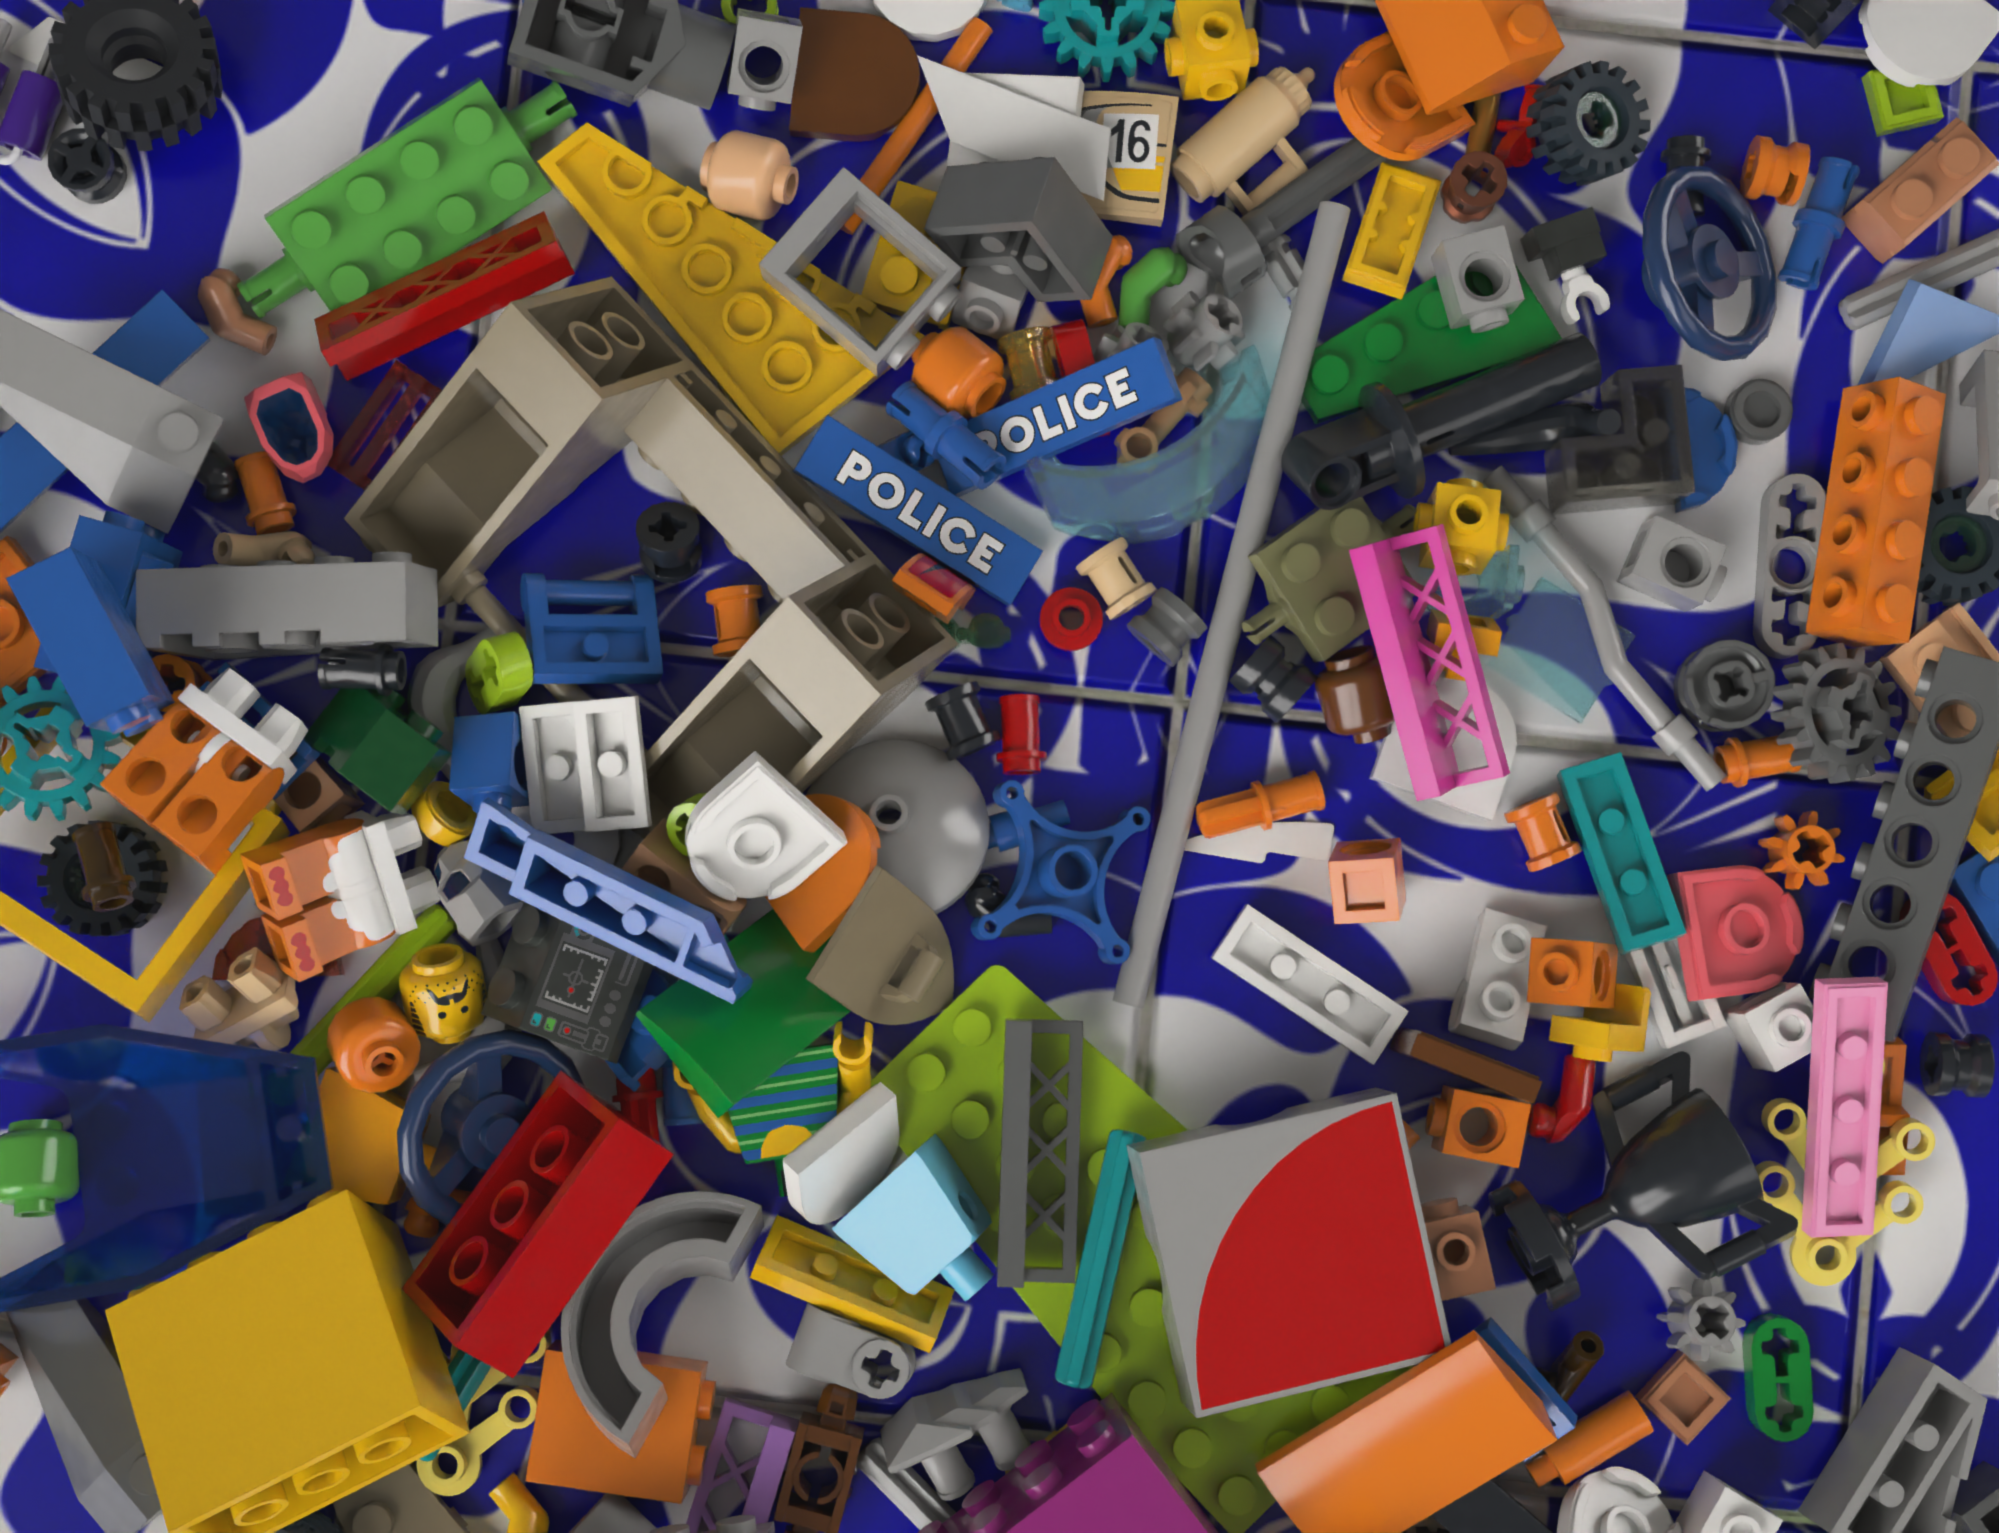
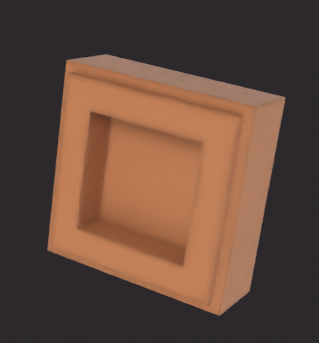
(1682, 1397)

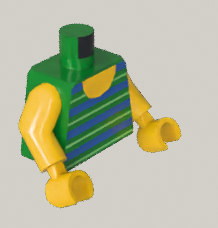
(791, 1101)

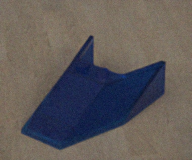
(173, 1148)

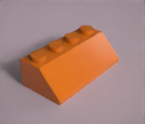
(1470, 46)

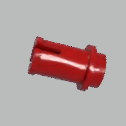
(1020, 735)

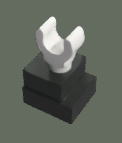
(1567, 249)

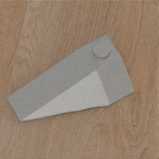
(104, 424)

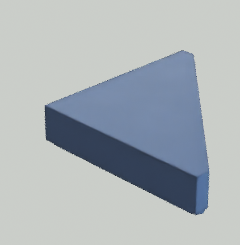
(1926, 331)

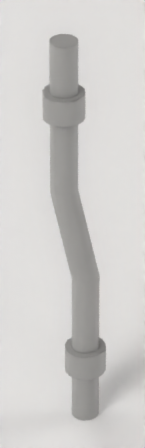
(1673, 732)

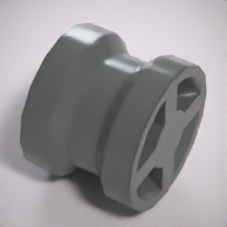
(1167, 626)

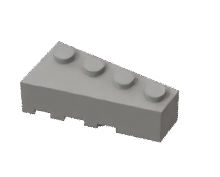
(288, 607)

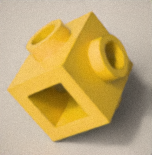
(1210, 49)
(1470, 522)

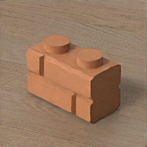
(1920, 190)

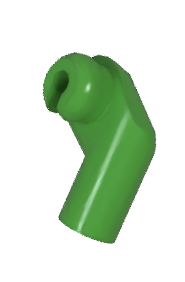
(1145, 278)

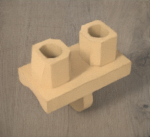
(251, 1011)

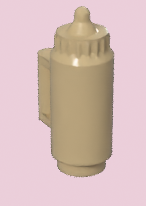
(1244, 134)

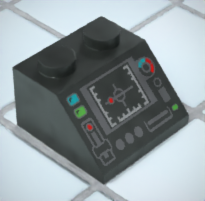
(567, 985)

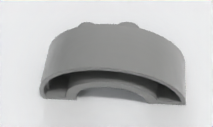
(653, 1249)

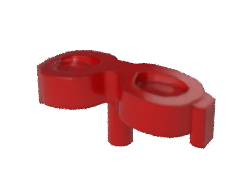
(1514, 147)

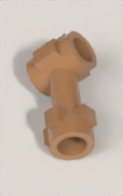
(1144, 440)

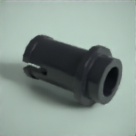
(1687, 151)
(363, 669)

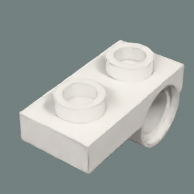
(1493, 993)

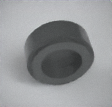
(1759, 411)

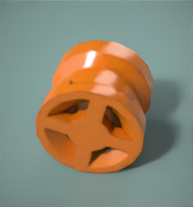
(1775, 170)

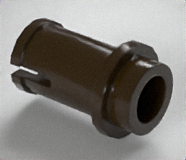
(103, 867)

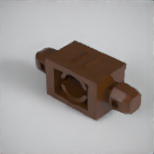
(832, 1431)

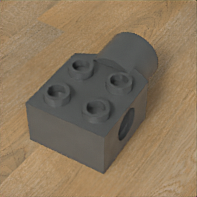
(624, 48)

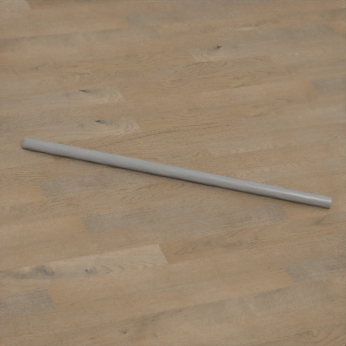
(1231, 604)

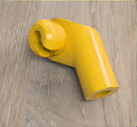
(520, 1506)

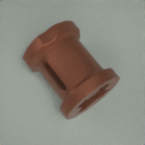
(1465, 170)

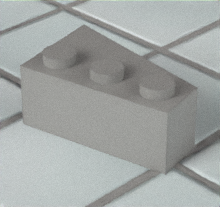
(1901, 1454)

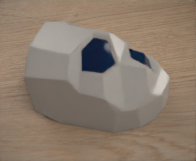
(474, 896)

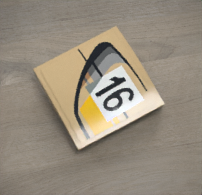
(1137, 153)

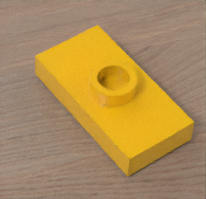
(1391, 230)

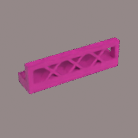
(1407, 668)

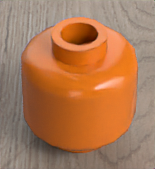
(959, 371)
(373, 1044)

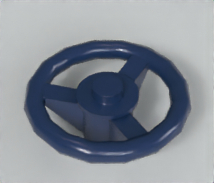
(1694, 264)
(474, 1118)

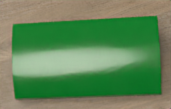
(738, 1046)

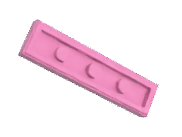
(1844, 1106)

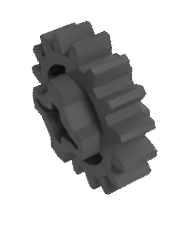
(1836, 713)

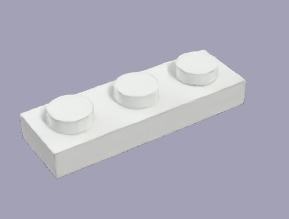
(1309, 984)

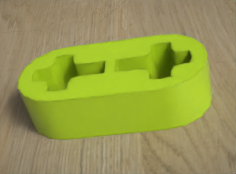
(499, 672)

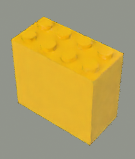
(284, 1371)

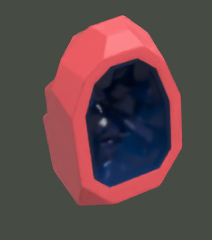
(292, 426)

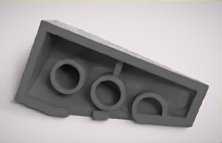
(88, 1411)

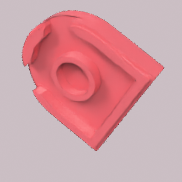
(1737, 931)

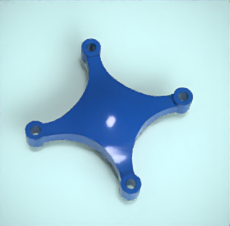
(1061, 872)

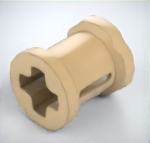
(1116, 578)

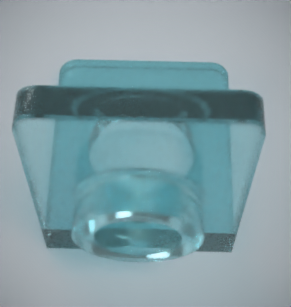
(1498, 585)

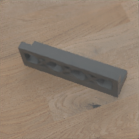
(1014, 1153)

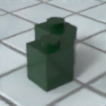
(379, 746)

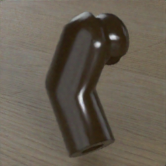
(1574, 1363)

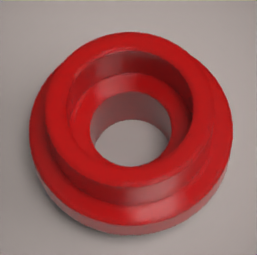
(1071, 639)

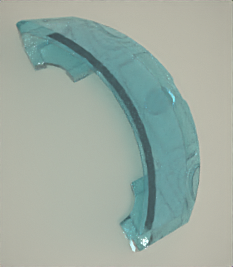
(1170, 487)

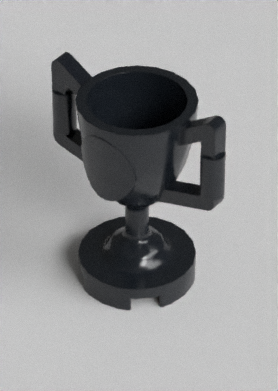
(1667, 1177)

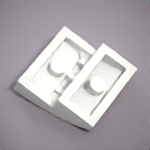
(585, 765)

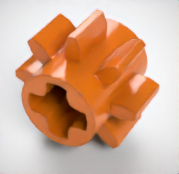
(1816, 858)

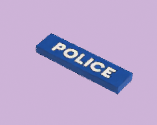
(1073, 410)
(917, 510)

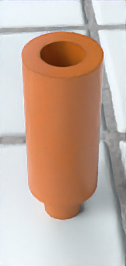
(1592, 1441)

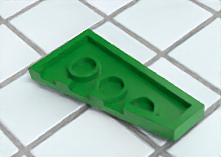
(1414, 349)

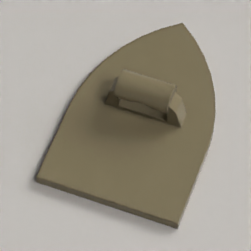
(887, 956)

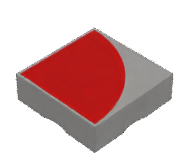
(1289, 1251)

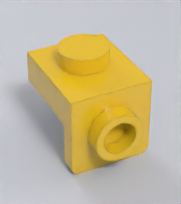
(1606, 1029)

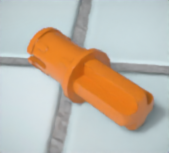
(1260, 805)

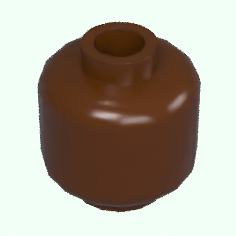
(1355, 695)

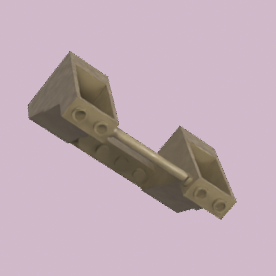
(549, 403)

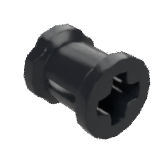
(963, 720)

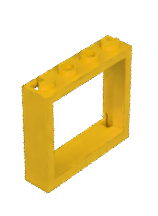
(184, 944)

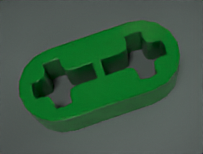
(1793, 1377)

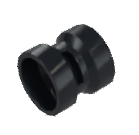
(1273, 679)

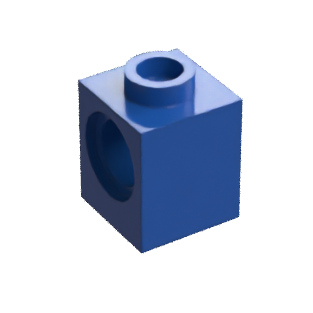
(489, 760)

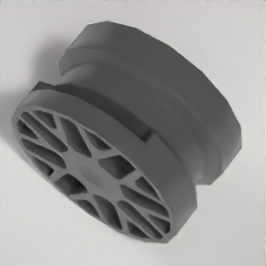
(1724, 686)

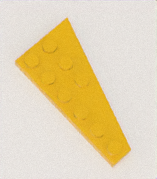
(709, 288)

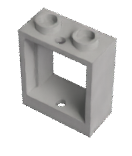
(817, 227)

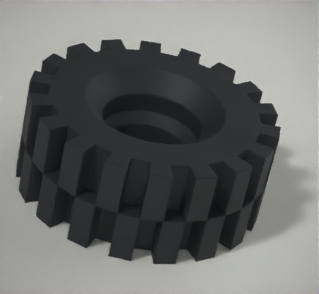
(117, 31)

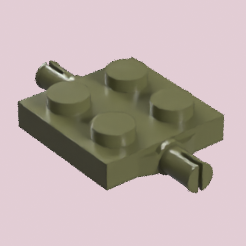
(1313, 576)

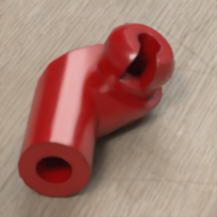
(1572, 1105)

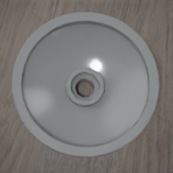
(943, 820)

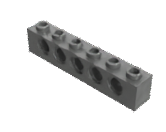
(1951, 681)

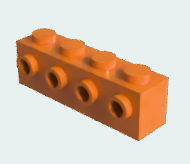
(1876, 513)

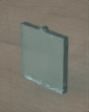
(1554, 651)

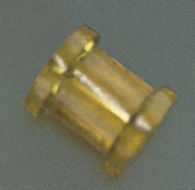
(1028, 359)

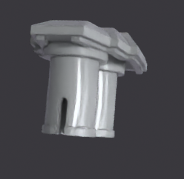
(938, 1421)

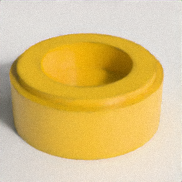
(443, 814)

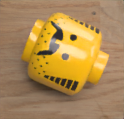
(443, 992)

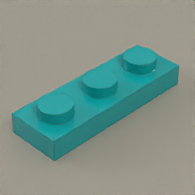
(1621, 853)

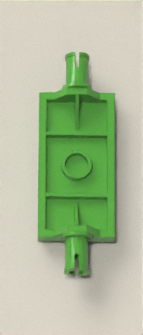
(409, 198)

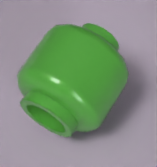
(37, 1167)

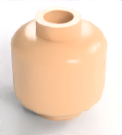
(748, 175)

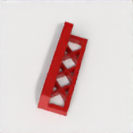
(442, 297)

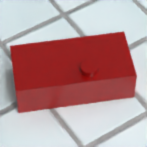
(536, 1225)

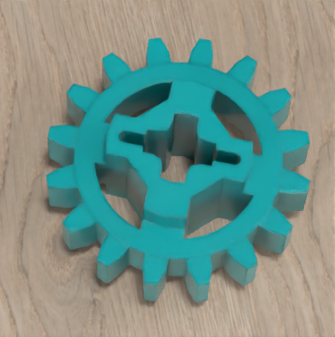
(1086, 17)
(29, 773)

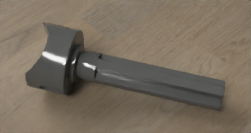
(1232, 245)

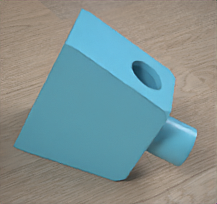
(922, 1224)

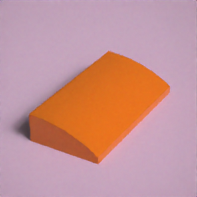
(1410, 1445)

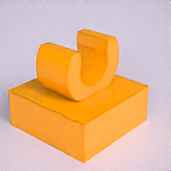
(1484, 629)

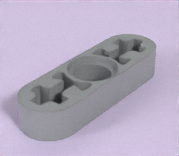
(1778, 519)

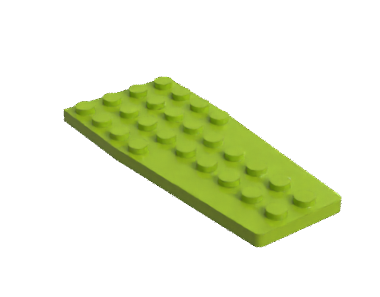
(953, 1088)

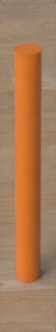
(919, 116)

